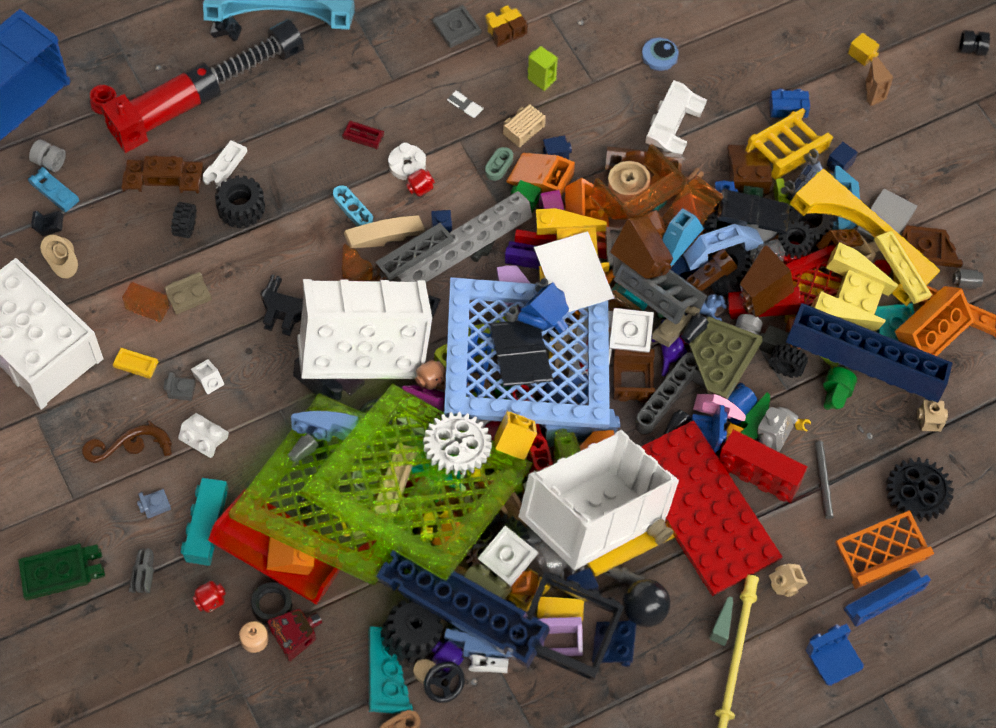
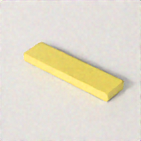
(902, 267)

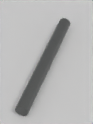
(824, 480)

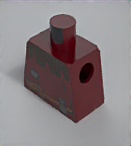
(294, 631)

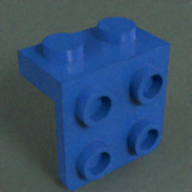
(713, 427)
(834, 654)

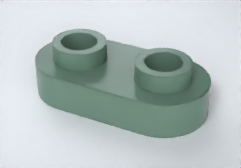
(498, 165)

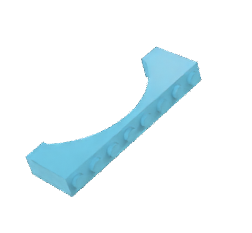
(334, 12)

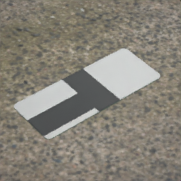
(465, 104)

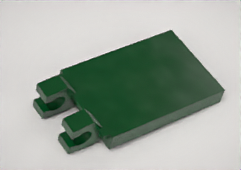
(59, 570)

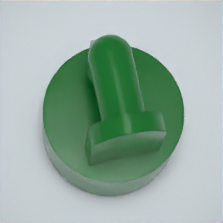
(839, 386)

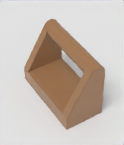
(877, 82)

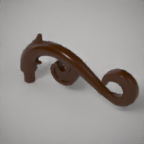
(131, 447)

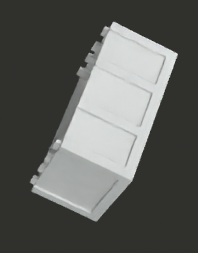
(363, 329)
(40, 337)
(597, 499)

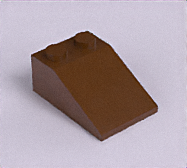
(749, 168)

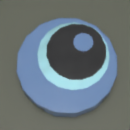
(660, 54)

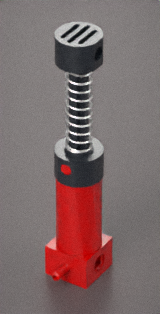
(132, 119)

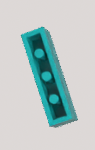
(208, 508)

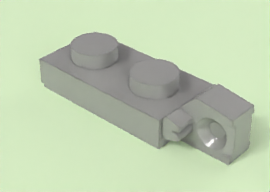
(611, 235)

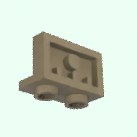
(187, 293)

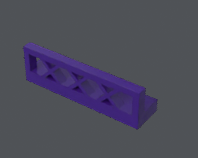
(522, 255)

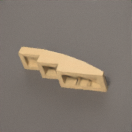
(383, 231)

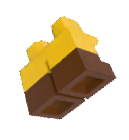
(507, 26)

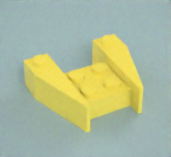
(858, 290)

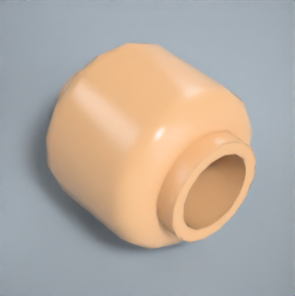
(253, 637)

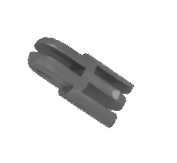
(142, 572)

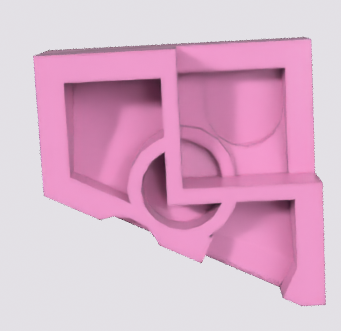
(710, 402)

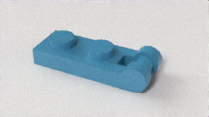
(53, 190)

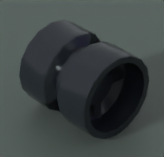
(975, 43)

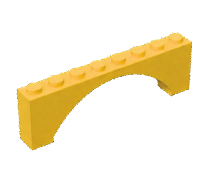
(828, 196)

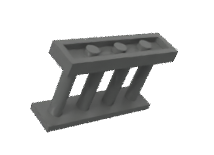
(659, 299)

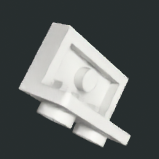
(202, 434)

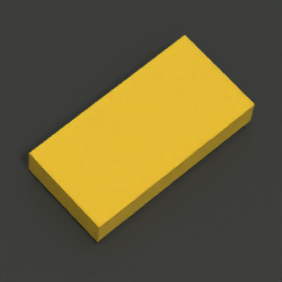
(135, 363)

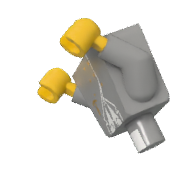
(777, 427)

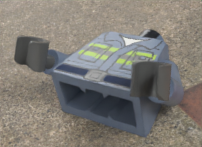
(807, 174)

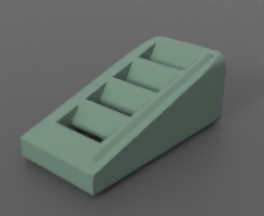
(721, 629)

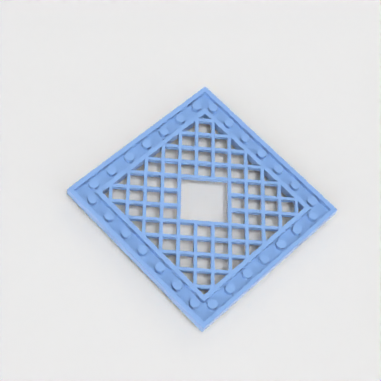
(582, 415)

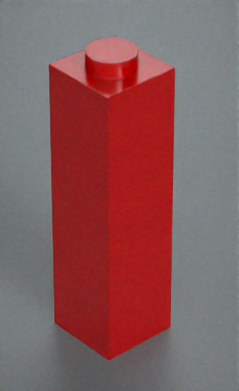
(787, 306)

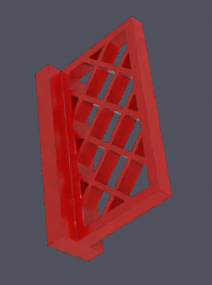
(807, 265)

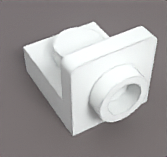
(208, 376)

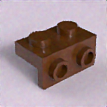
(848, 237)

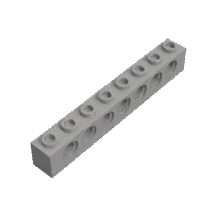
(470, 238)

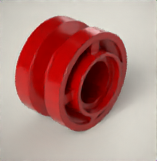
(100, 95)

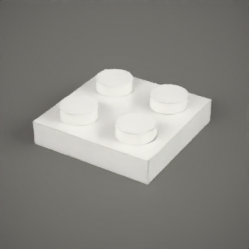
(631, 330)
(508, 555)

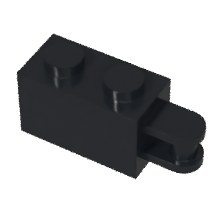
(326, 387)

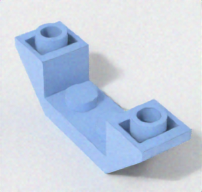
(698, 252)

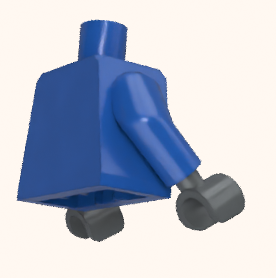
(543, 309)

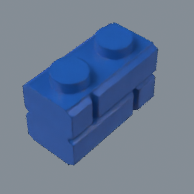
(783, 102)

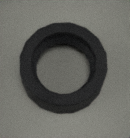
(264, 589)

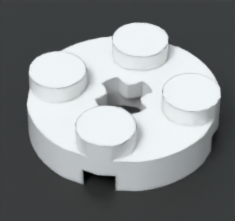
(406, 152)

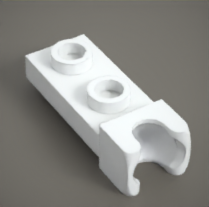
(225, 163)

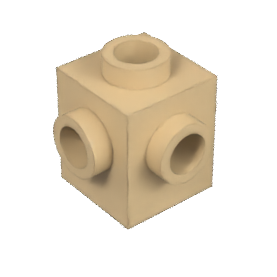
(932, 415)
(787, 579)

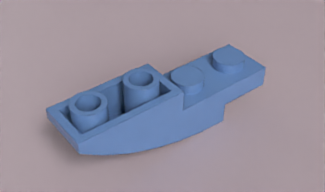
(324, 424)
(472, 645)

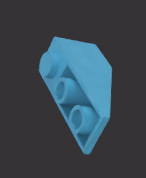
(681, 233)

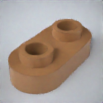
(400, 720)

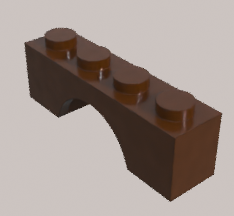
(617, 155)

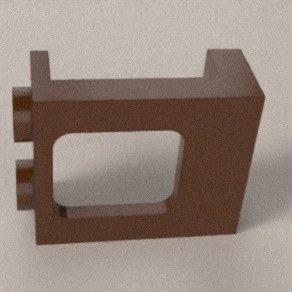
(633, 362)

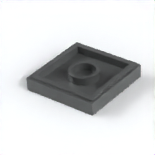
(456, 26)

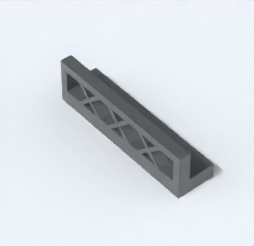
(413, 248)

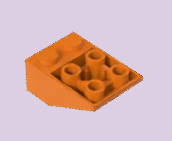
(543, 171)

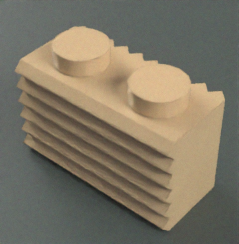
(523, 125)

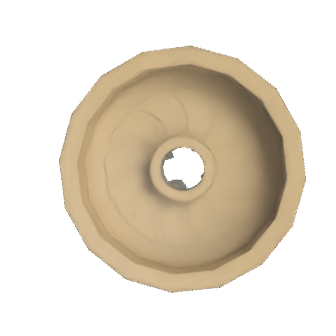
(628, 180)

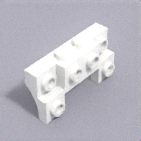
(669, 117)

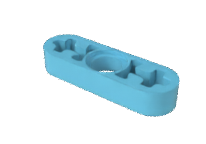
(351, 200)

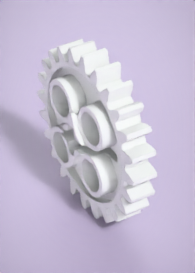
(457, 443)

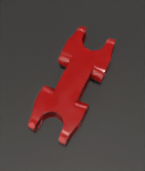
(539, 451)

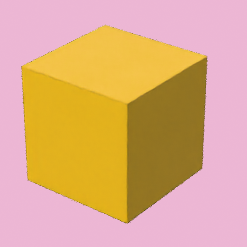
(515, 435)

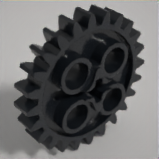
(922, 473)
(492, 531)

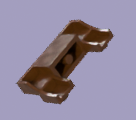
(163, 172)

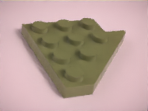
(723, 355)

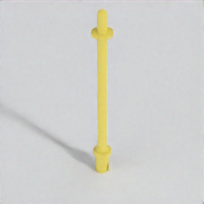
(748, 597)

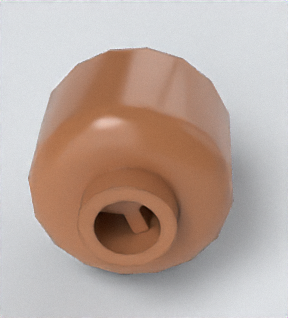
(430, 374)

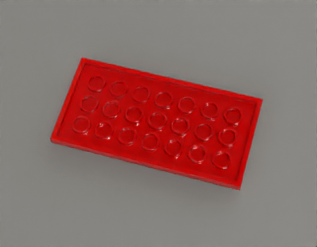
(710, 512)

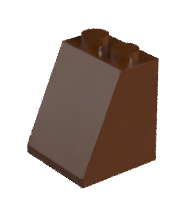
(642, 248)
(765, 283)

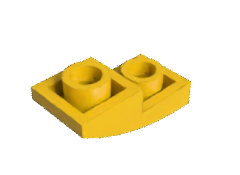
(560, 608)

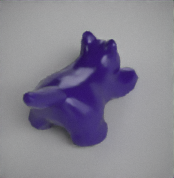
(672, 353)

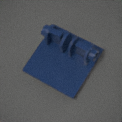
(621, 644)

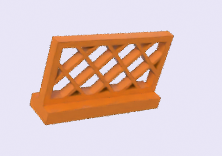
(888, 567)

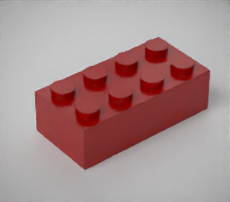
(762, 466)

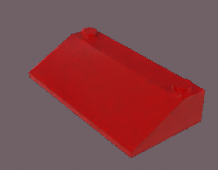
(253, 549)

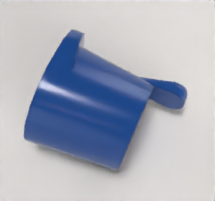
(744, 399)

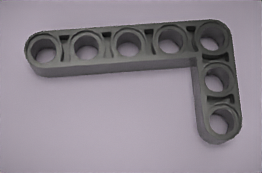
(665, 401)

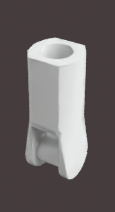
(493, 664)

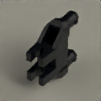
(280, 307)

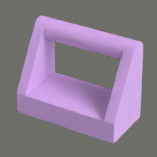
(566, 625)

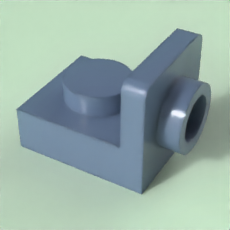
(153, 503)

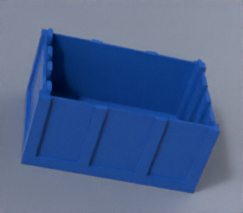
(28, 69)

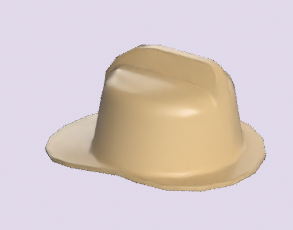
(59, 255)

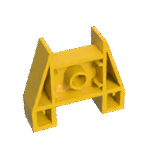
(566, 225)

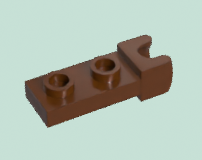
(720, 265)

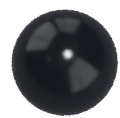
(646, 603)

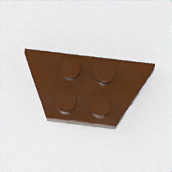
(933, 245)

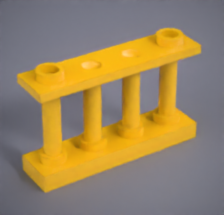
(793, 158)

